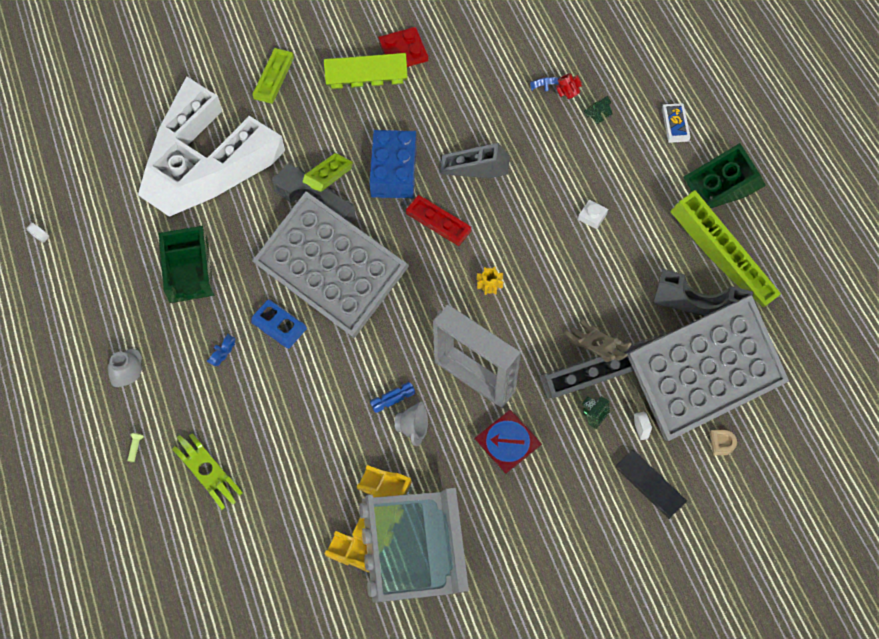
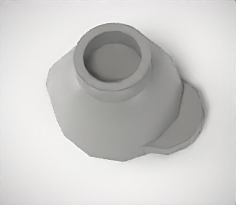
(124, 367)
(413, 423)

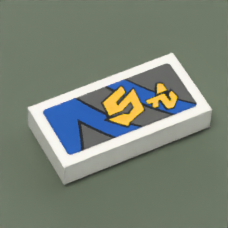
(676, 123)

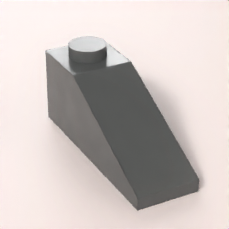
(478, 162)

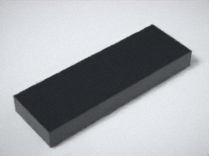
(651, 484)

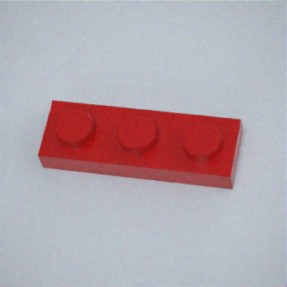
(438, 220)

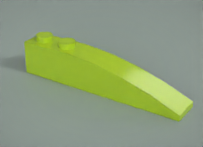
(723, 248)

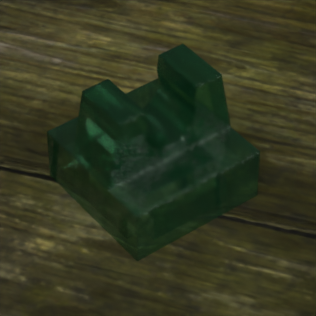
(600, 106)
(596, 410)

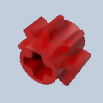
(568, 86)

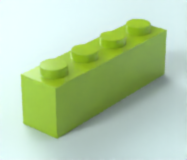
(365, 69)

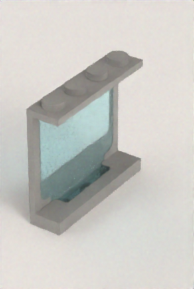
(413, 546)

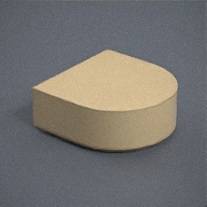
(722, 442)

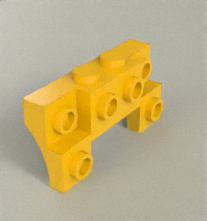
(376, 483)

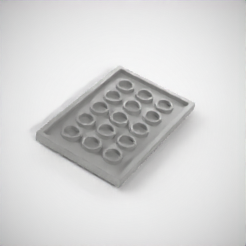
(330, 264)
(707, 367)

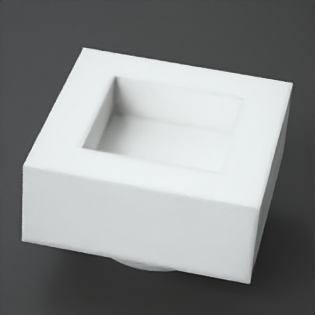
(593, 214)

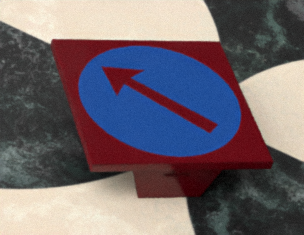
(508, 441)

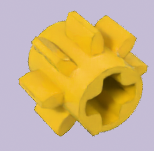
(485, 283)

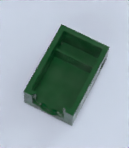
(186, 264)

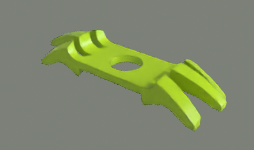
(215, 478)

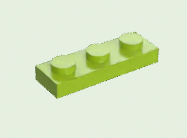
(273, 75)
(327, 172)

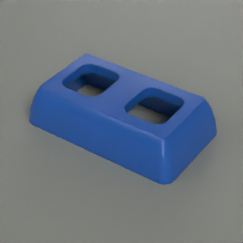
(271, 327)

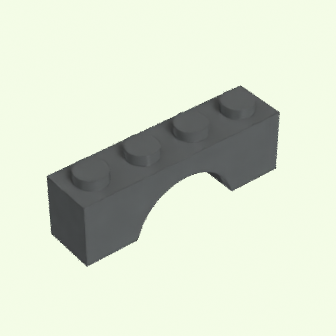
(290, 186)
(677, 294)

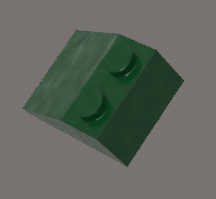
(726, 178)

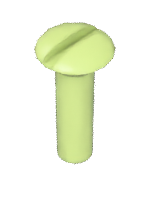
(134, 446)

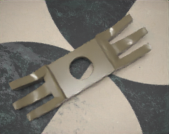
(587, 341)

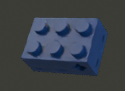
(393, 164)

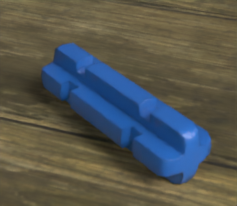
(392, 397)

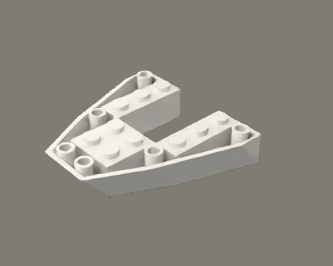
(182, 177)

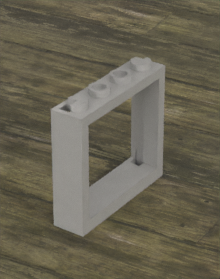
(454, 324)

